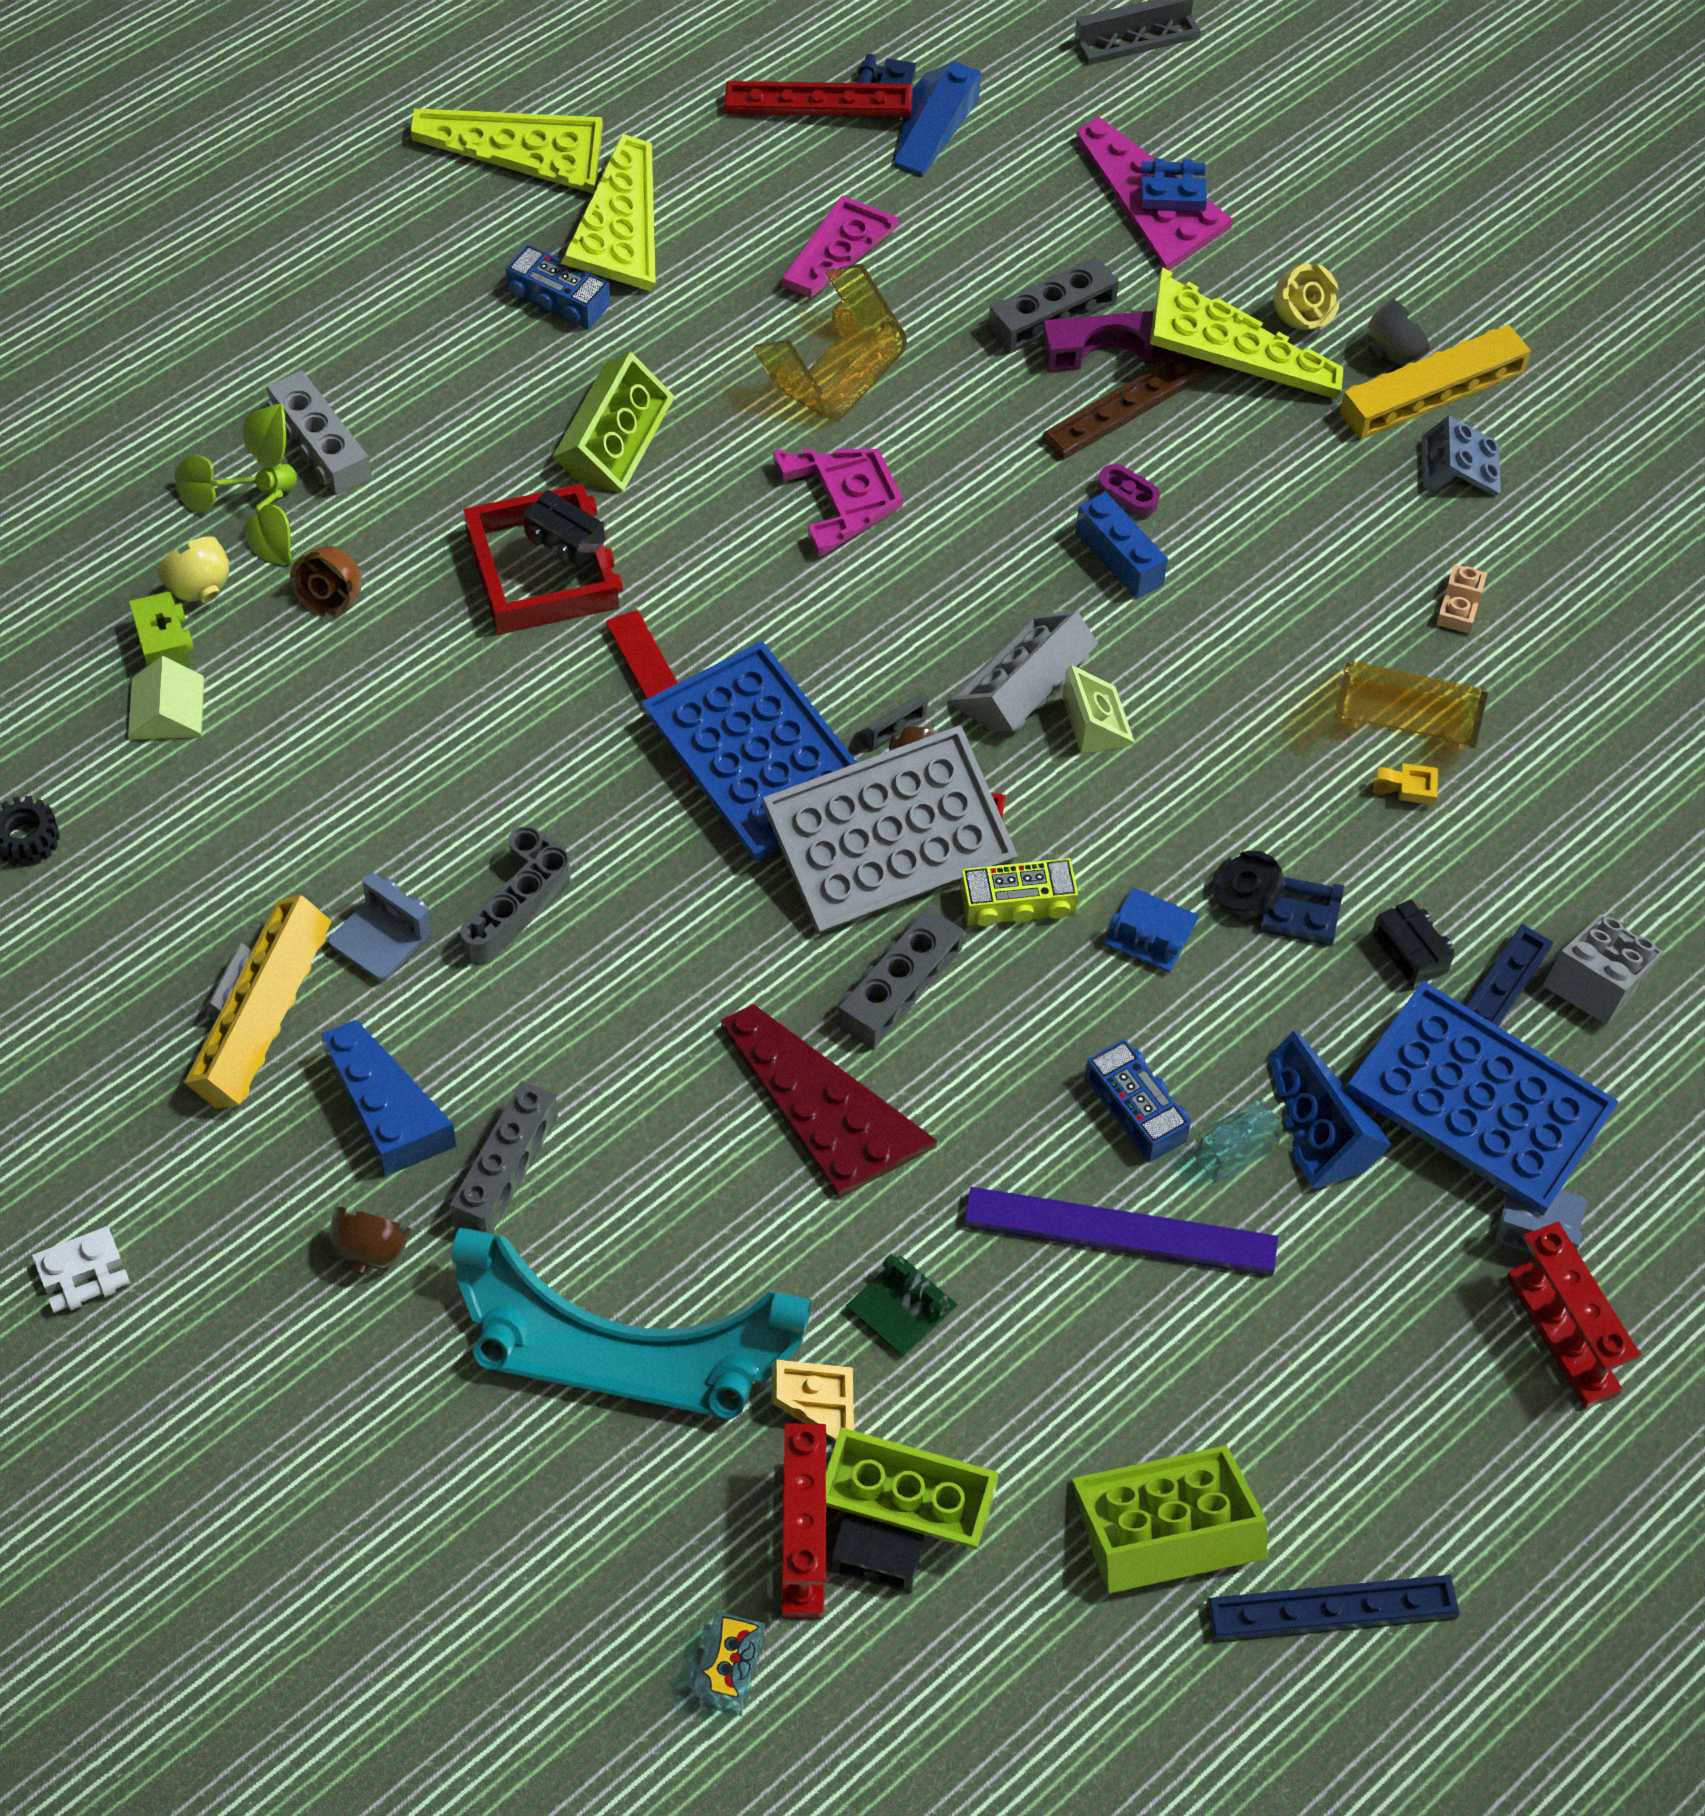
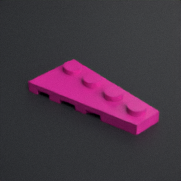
(838, 242)

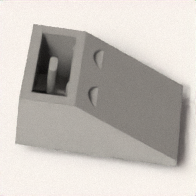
(1602, 968)

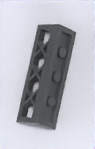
(1132, 23)

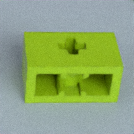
(160, 630)

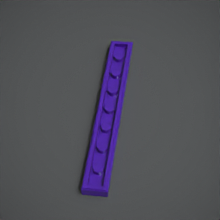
(1121, 1231)

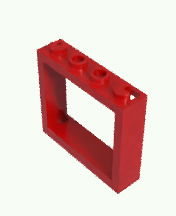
(543, 608)

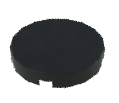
(1248, 884)

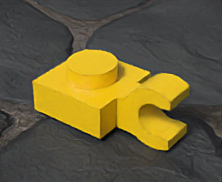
(1412, 781)

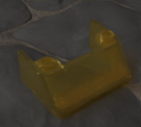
(865, 349)
(1410, 703)

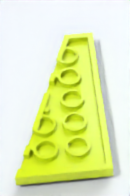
(535, 144)
(618, 223)
(1228, 337)

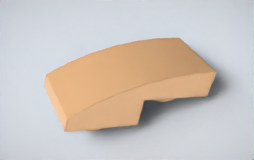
(1461, 598)

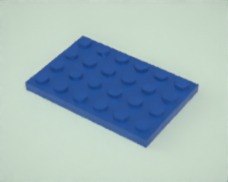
(745, 736)
(1482, 1097)

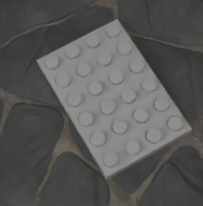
(888, 828)

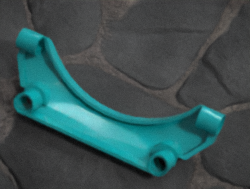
(568, 1346)

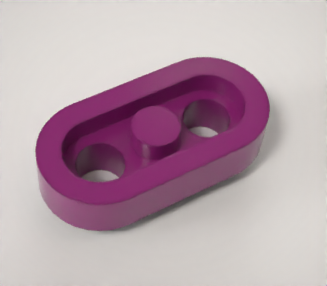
(1131, 491)

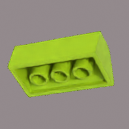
(614, 424)
(910, 1488)

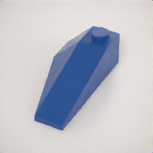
(938, 109)
(1328, 1125)

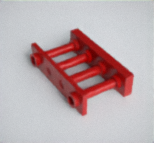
(1572, 1315)
(804, 1521)

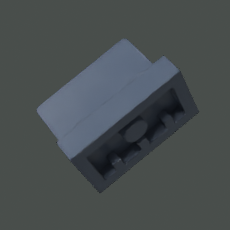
(1460, 451)
(1520, 1219)

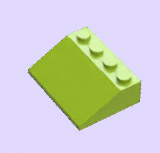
(1170, 1518)

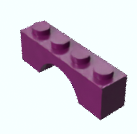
(1072, 339)

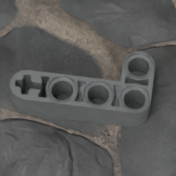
(486, 934)

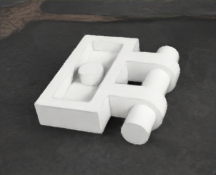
(77, 1261)

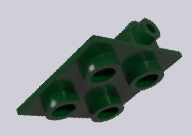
(901, 1305)

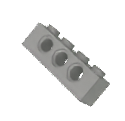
(320, 433)

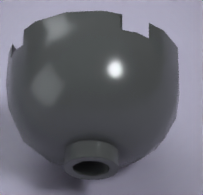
(1395, 336)

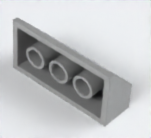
(1025, 671)

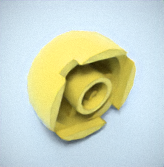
(1306, 297)
(195, 572)

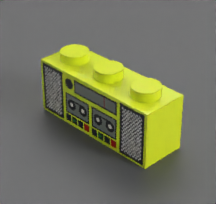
(1018, 892)

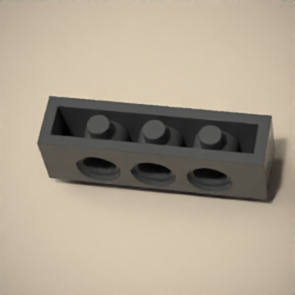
(1070, 294)
(874, 1021)
(504, 1159)

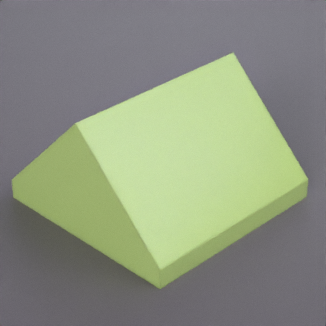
(166, 702)
(1095, 712)

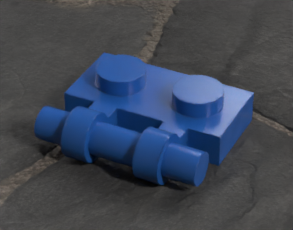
(1173, 192)

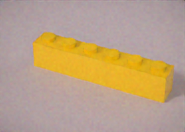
(1434, 381)
(258, 1002)

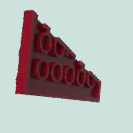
(834, 1117)

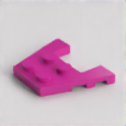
(855, 484)

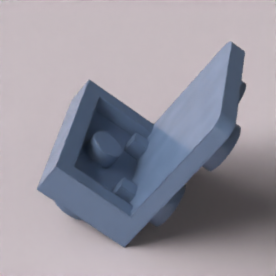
(382, 929)

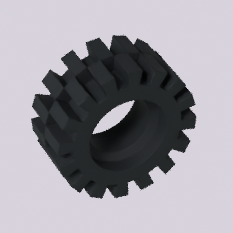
(34, 845)

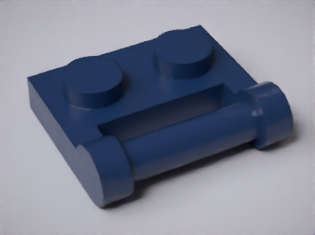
(1305, 919)

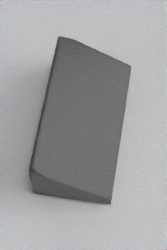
(894, 722)

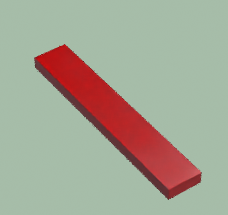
(818, 98)
(642, 657)

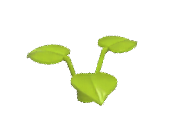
(266, 438)

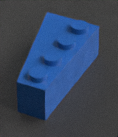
(388, 1104)

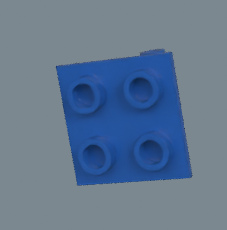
(1150, 929)

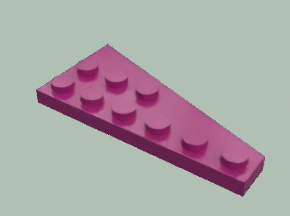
(1168, 233)

